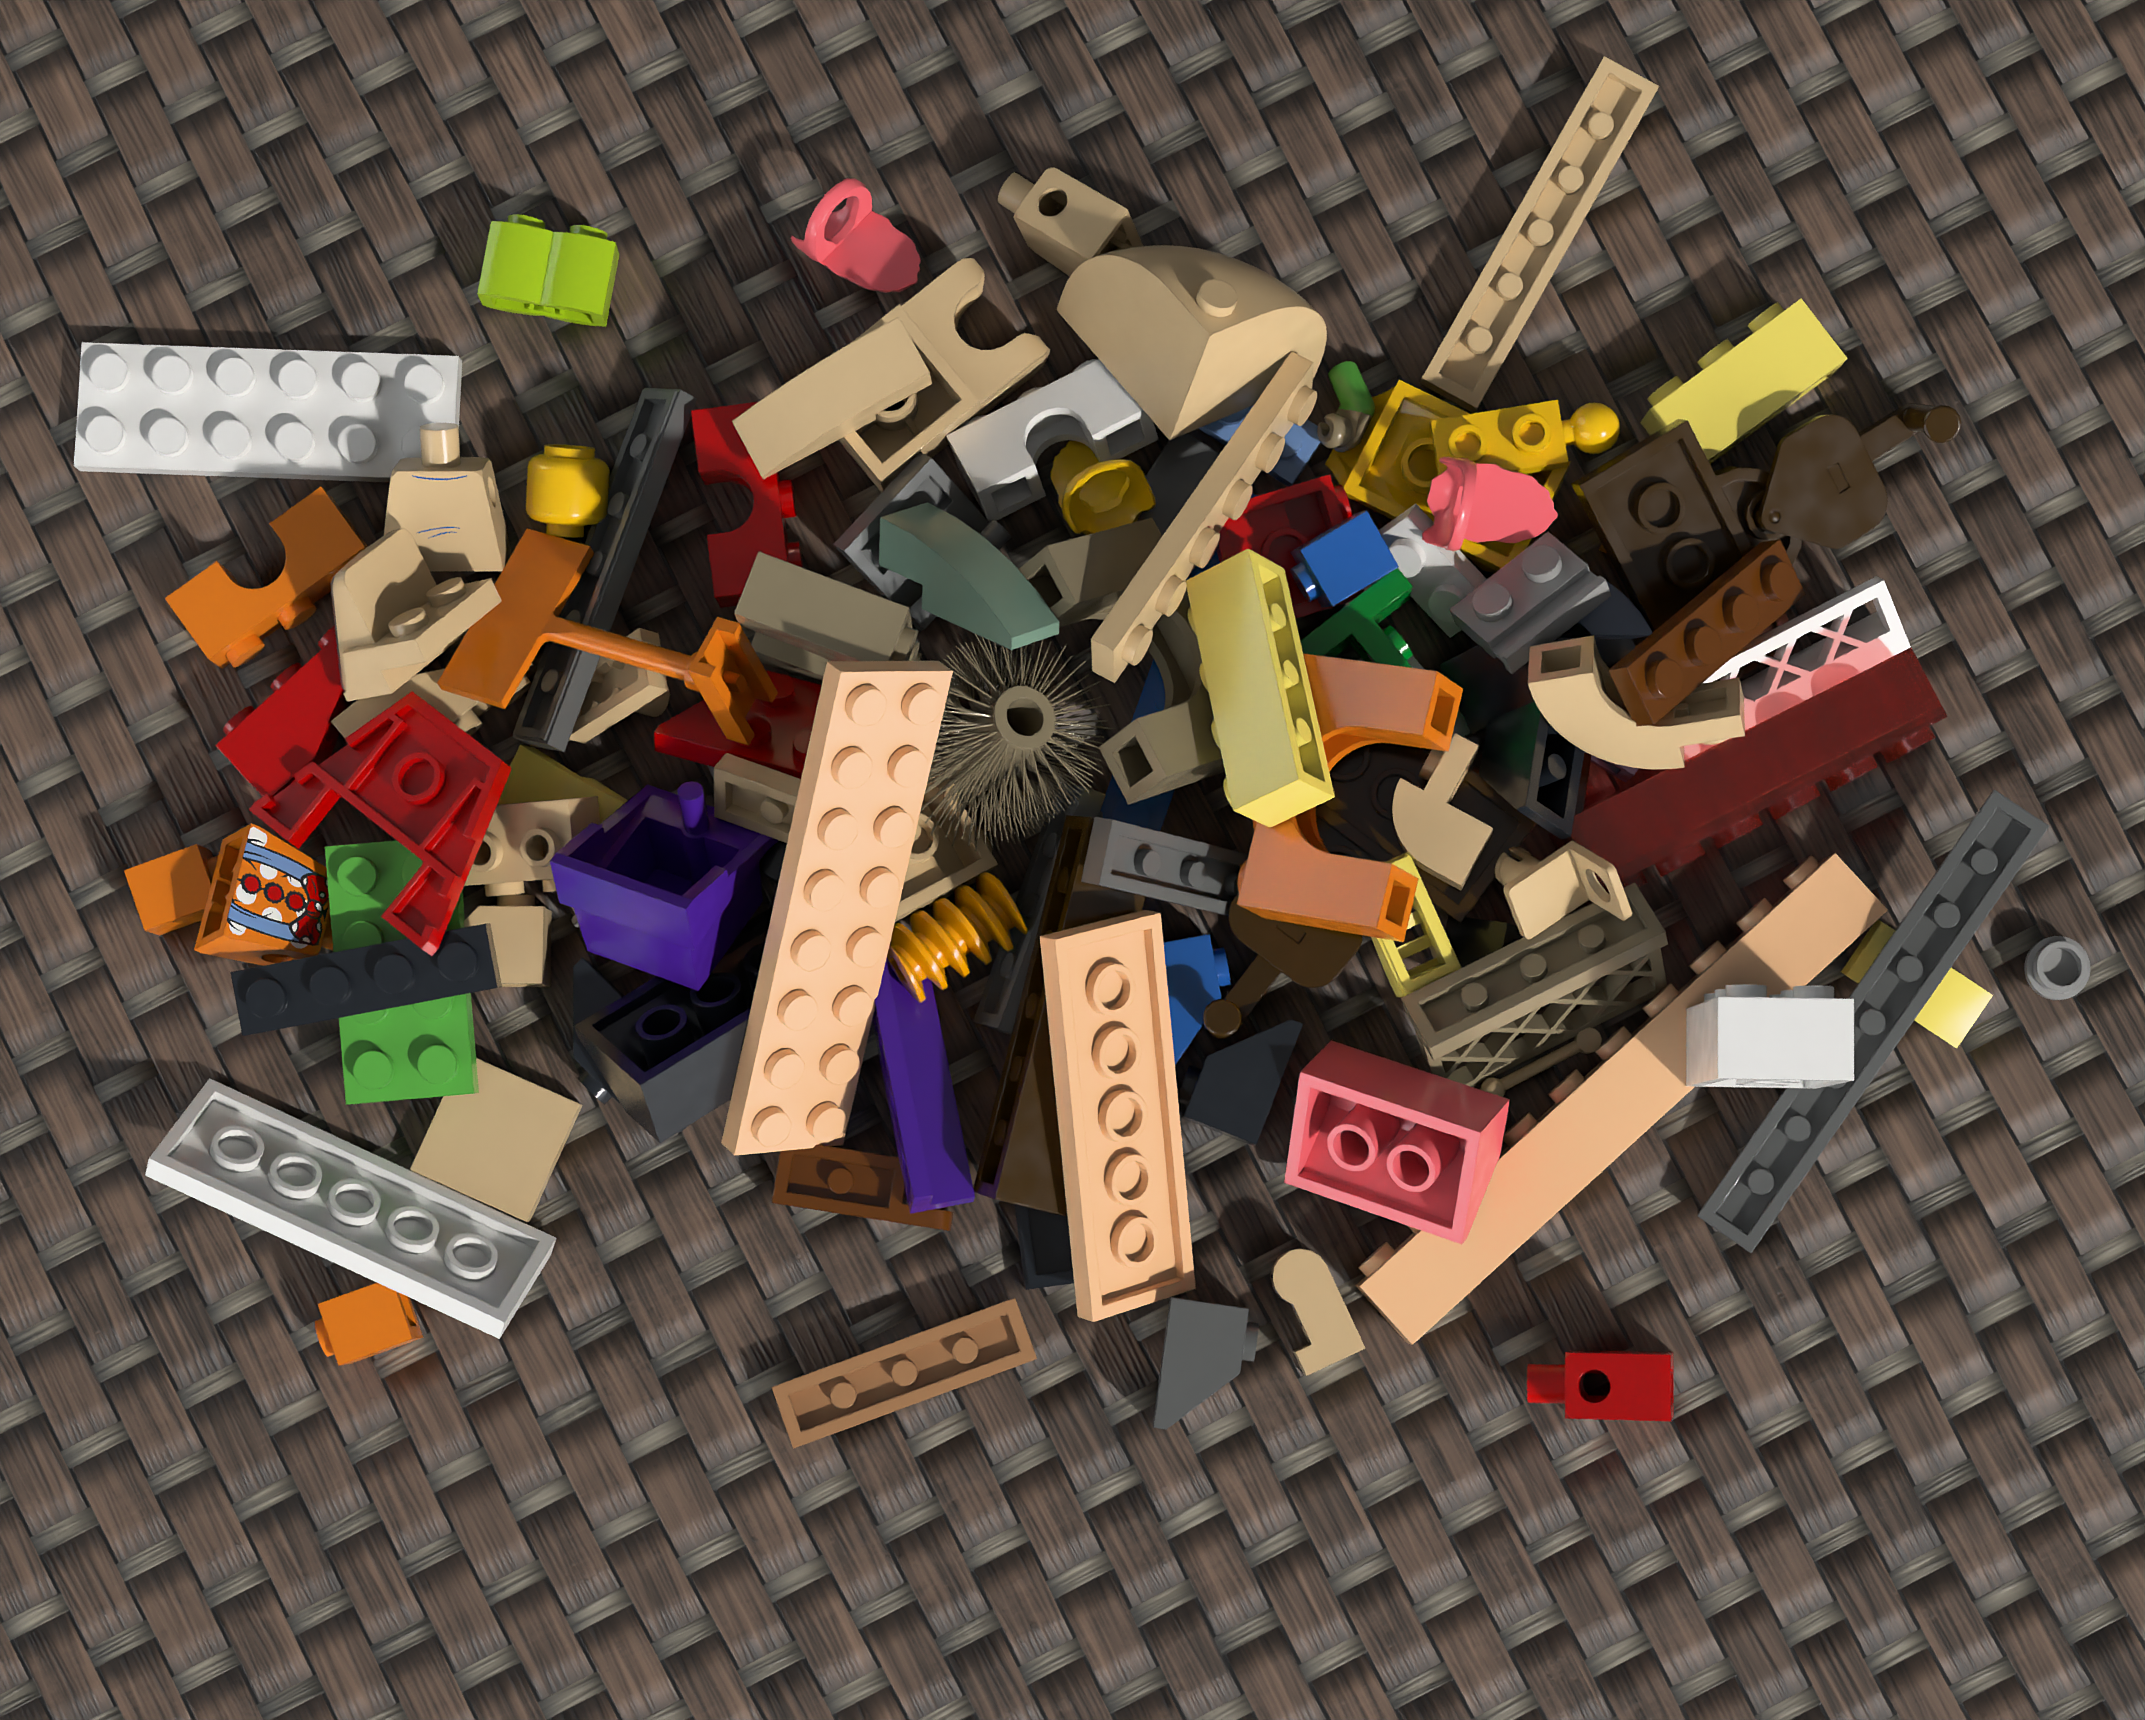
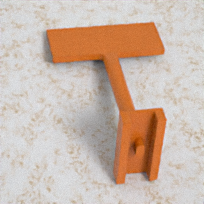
(533, 593)

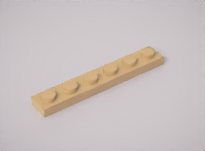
(1539, 234)
(1196, 528)

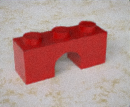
(725, 459)

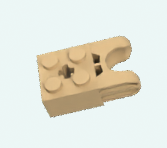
(963, 378)

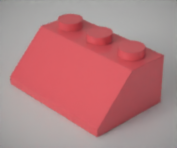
(1394, 1140)

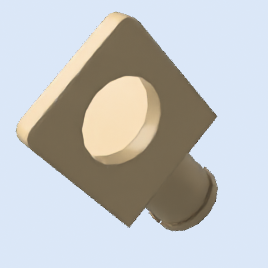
(1557, 885)

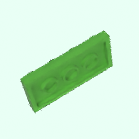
(407, 1048)

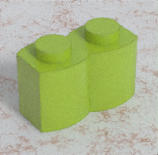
(549, 271)

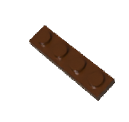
(1706, 633)

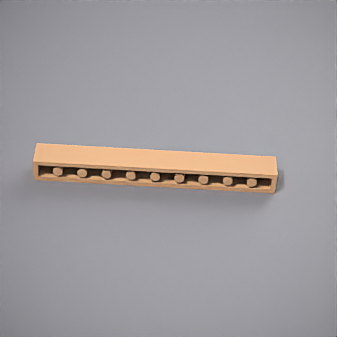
(1618, 1098)

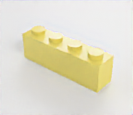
(1258, 689)

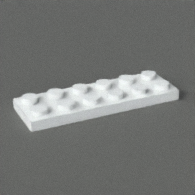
(258, 410)
(352, 1207)

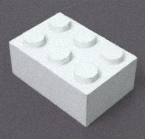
(1770, 1041)

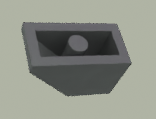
(1200, 1355)

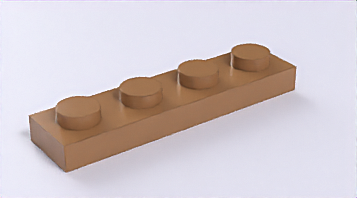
(904, 1373)

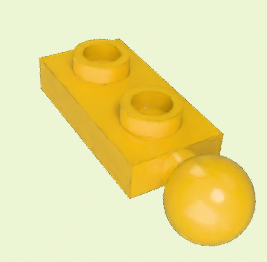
(1525, 436)

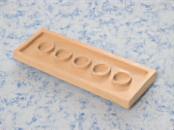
(1118, 1113)

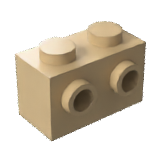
(524, 841)

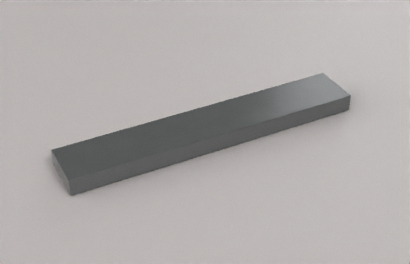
(616, 543)

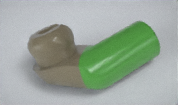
(1348, 425)

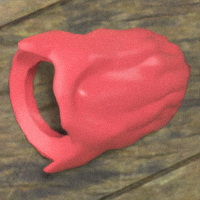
(859, 241)
(1485, 505)

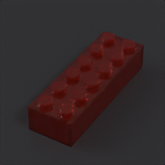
(1767, 769)

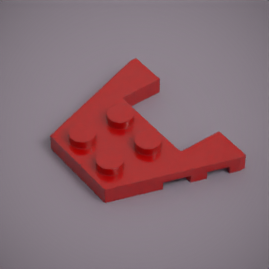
(422, 787)

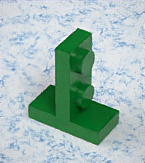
(1359, 626)

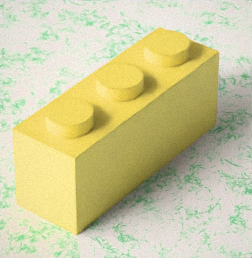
(1749, 382)

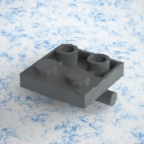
(917, 484)

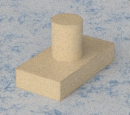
(619, 691)

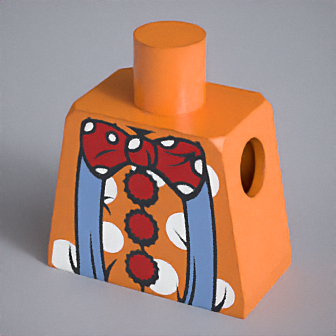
(265, 902)

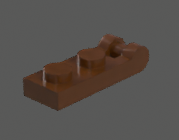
(850, 1185)

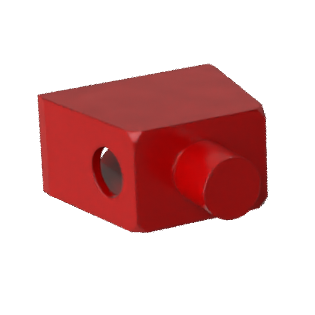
(1638, 1385)

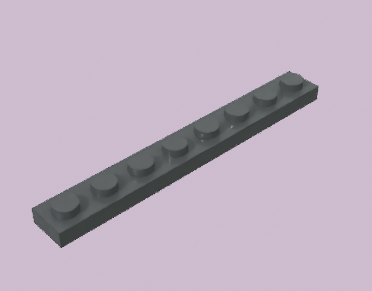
(1884, 1009)

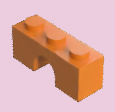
(234, 620)

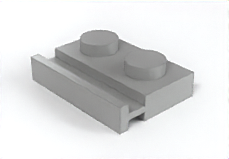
(1530, 601)

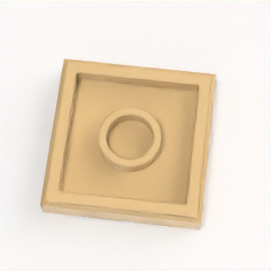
(498, 1141)

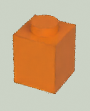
(172, 888)
(366, 1323)

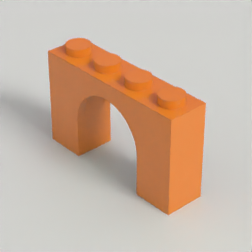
(1288, 866)

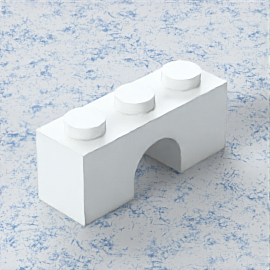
(1002, 448)

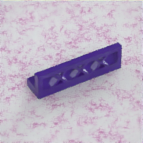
(920, 1097)

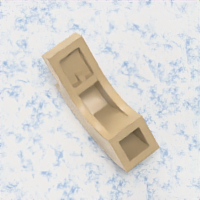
(1587, 710)

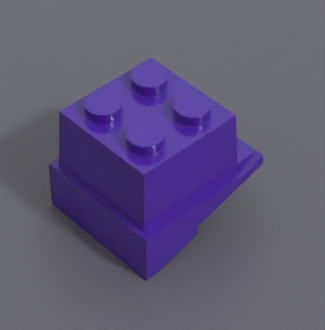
(662, 883)

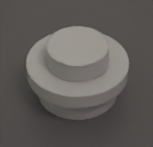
(2057, 968)

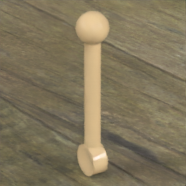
(1586, 1041)

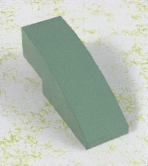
(964, 577)

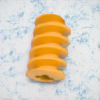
(953, 934)

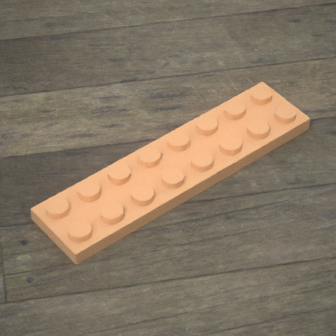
(836, 903)

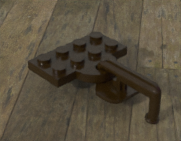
(1682, 525)
(1362, 827)

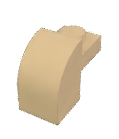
(1432, 830)

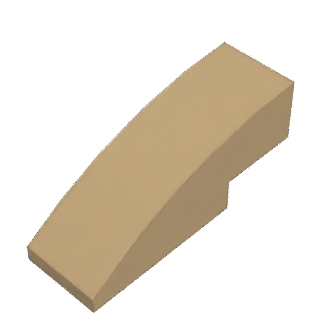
(833, 398)

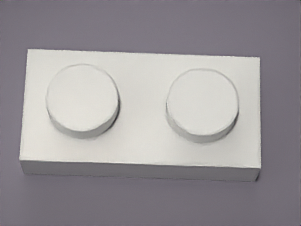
(1437, 574)

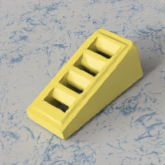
(1444, 959)

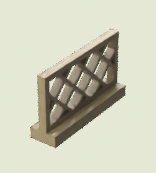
(1517, 980)

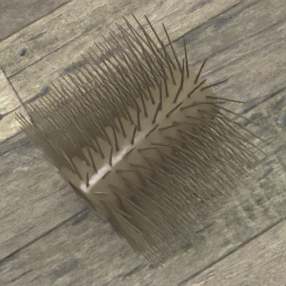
(1004, 739)

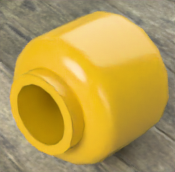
(567, 489)

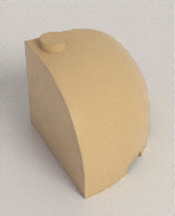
(1189, 329)

